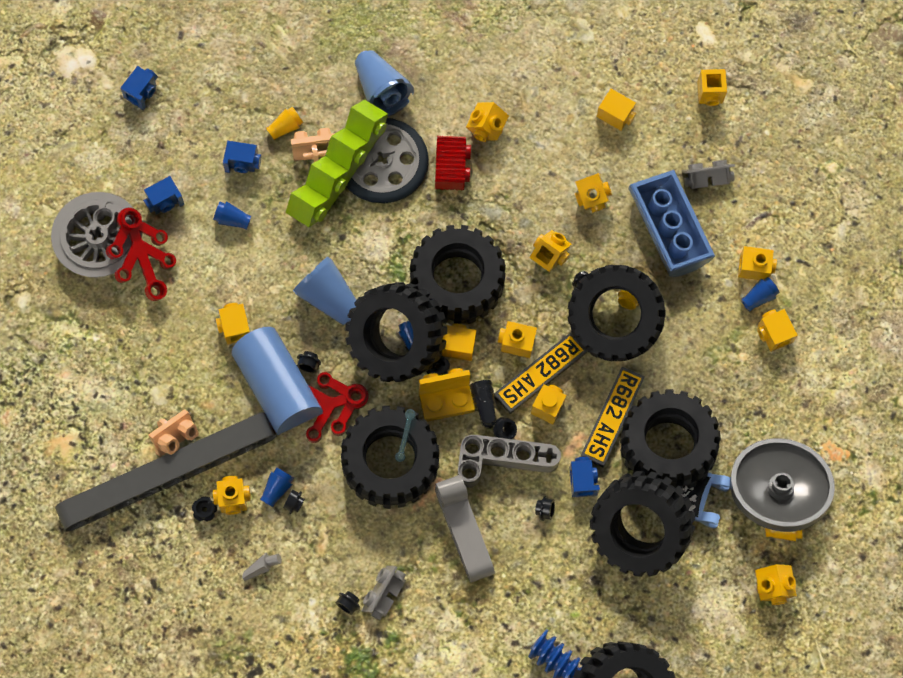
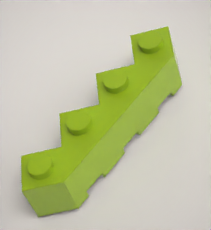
(333, 171)

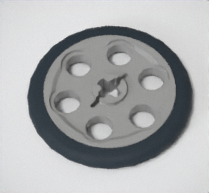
(412, 174)

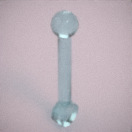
(410, 415)

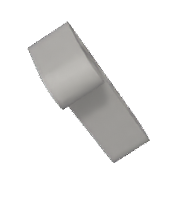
(508, 460)
(464, 528)

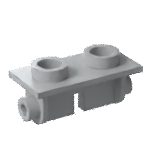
(718, 172)
(376, 599)

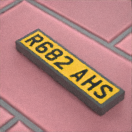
(540, 372)
(612, 416)

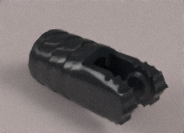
(484, 402)

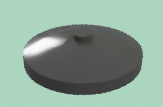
(782, 485)

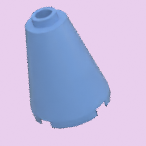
(382, 83)
(327, 291)

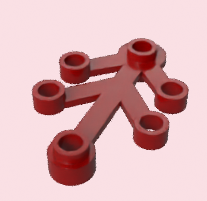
(140, 250)
(329, 403)

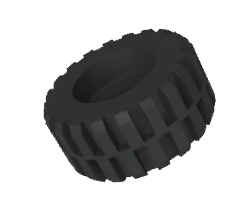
(465, 245)
(583, 302)
(366, 338)
(676, 410)
(383, 490)
(620, 545)
(617, 656)

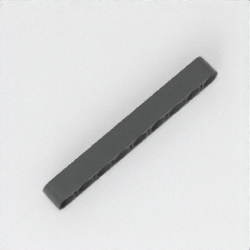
(165, 472)

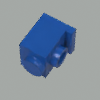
(139, 86)
(241, 157)
(162, 196)
(583, 478)

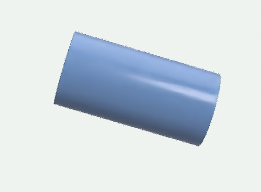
(672, 223)
(275, 379)

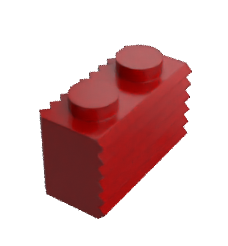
(450, 163)

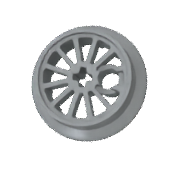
(101, 205)

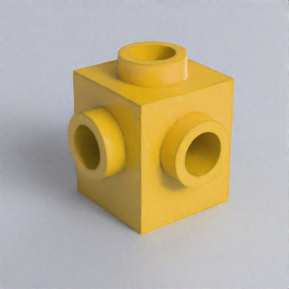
(487, 121)
(585, 187)
(550, 250)
(231, 504)
(776, 583)

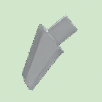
(261, 565)

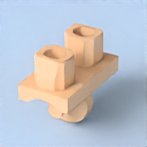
(310, 147)
(172, 433)

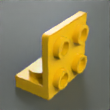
(446, 395)

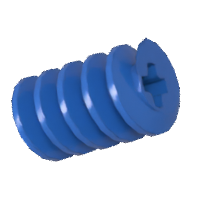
(554, 657)

